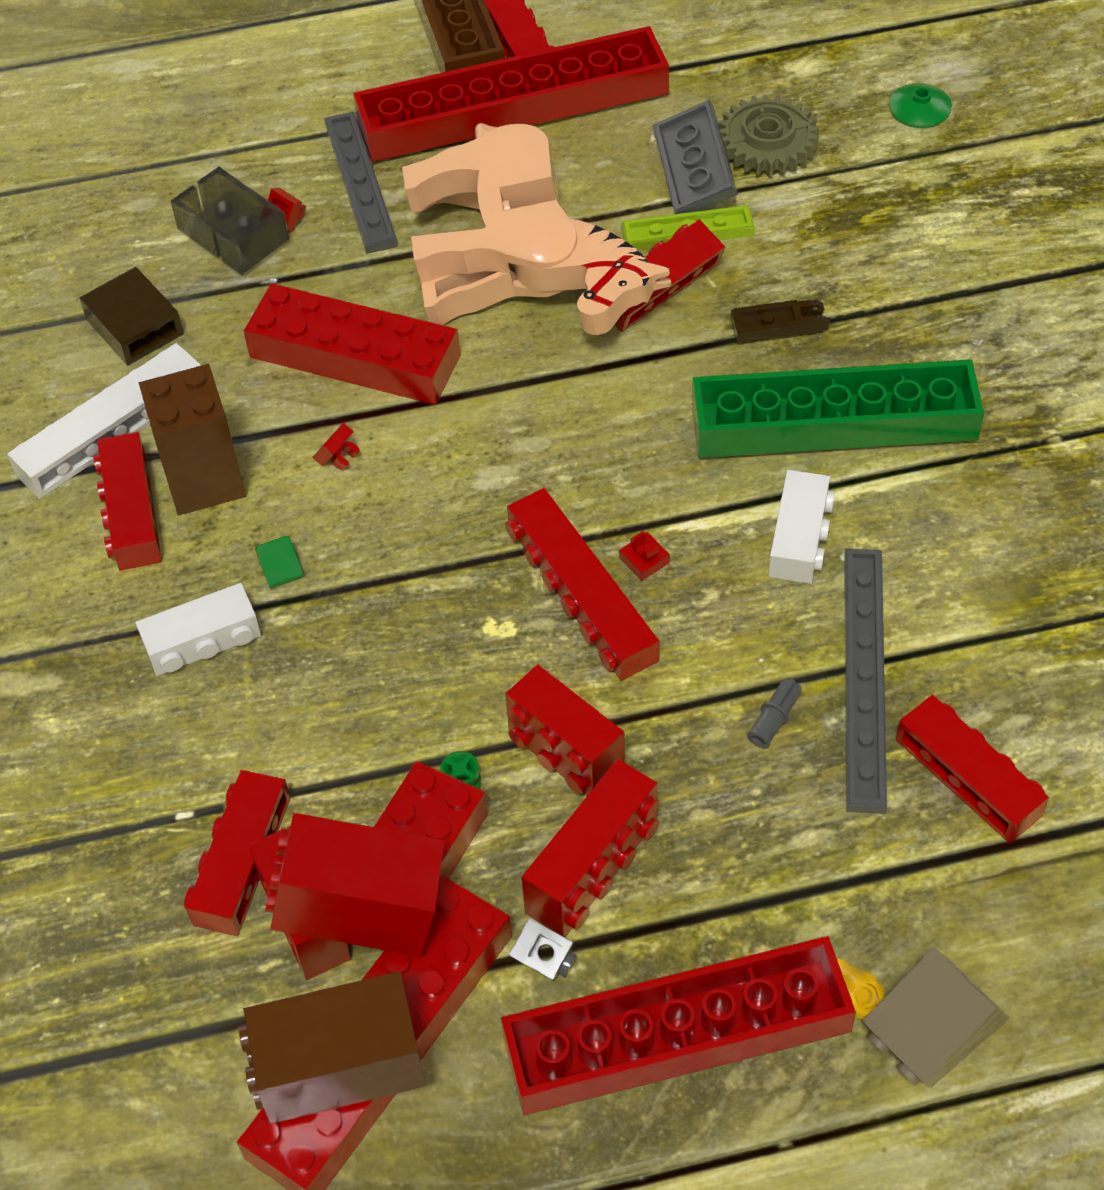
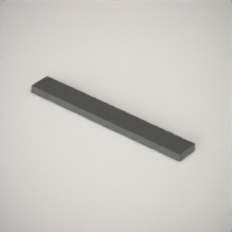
(864, 682)

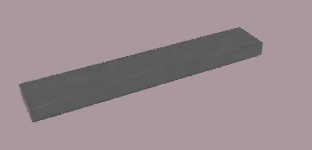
(360, 183)

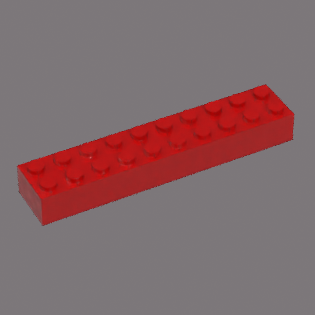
(511, 91)

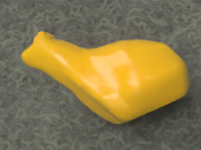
(863, 989)

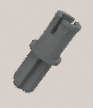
(774, 713)

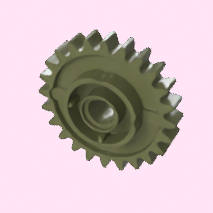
(769, 134)

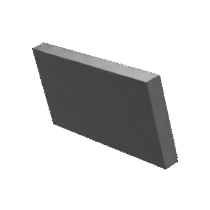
(695, 159)

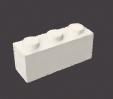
(801, 527)
(198, 629)

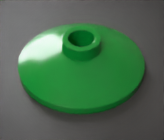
(920, 105)

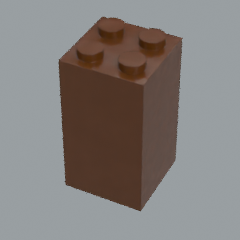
(193, 439)
(331, 1048)

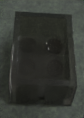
(234, 220)

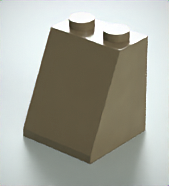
(933, 1019)

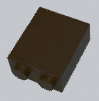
(131, 316)

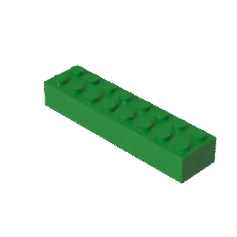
(836, 408)

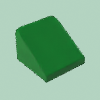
(279, 561)

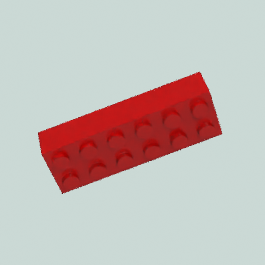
(353, 343)

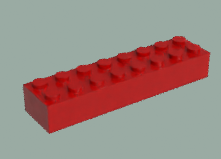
(456, 955)
(677, 1025)

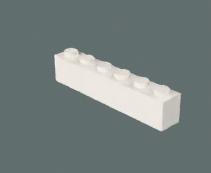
(72, 441)

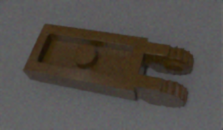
(778, 320)

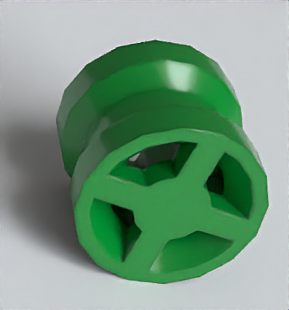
(462, 765)

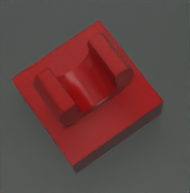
(289, 204)
(335, 446)
(644, 555)

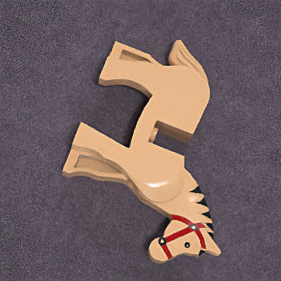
(526, 235)

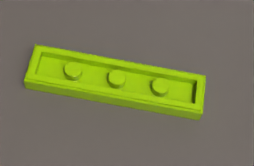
(723, 223)

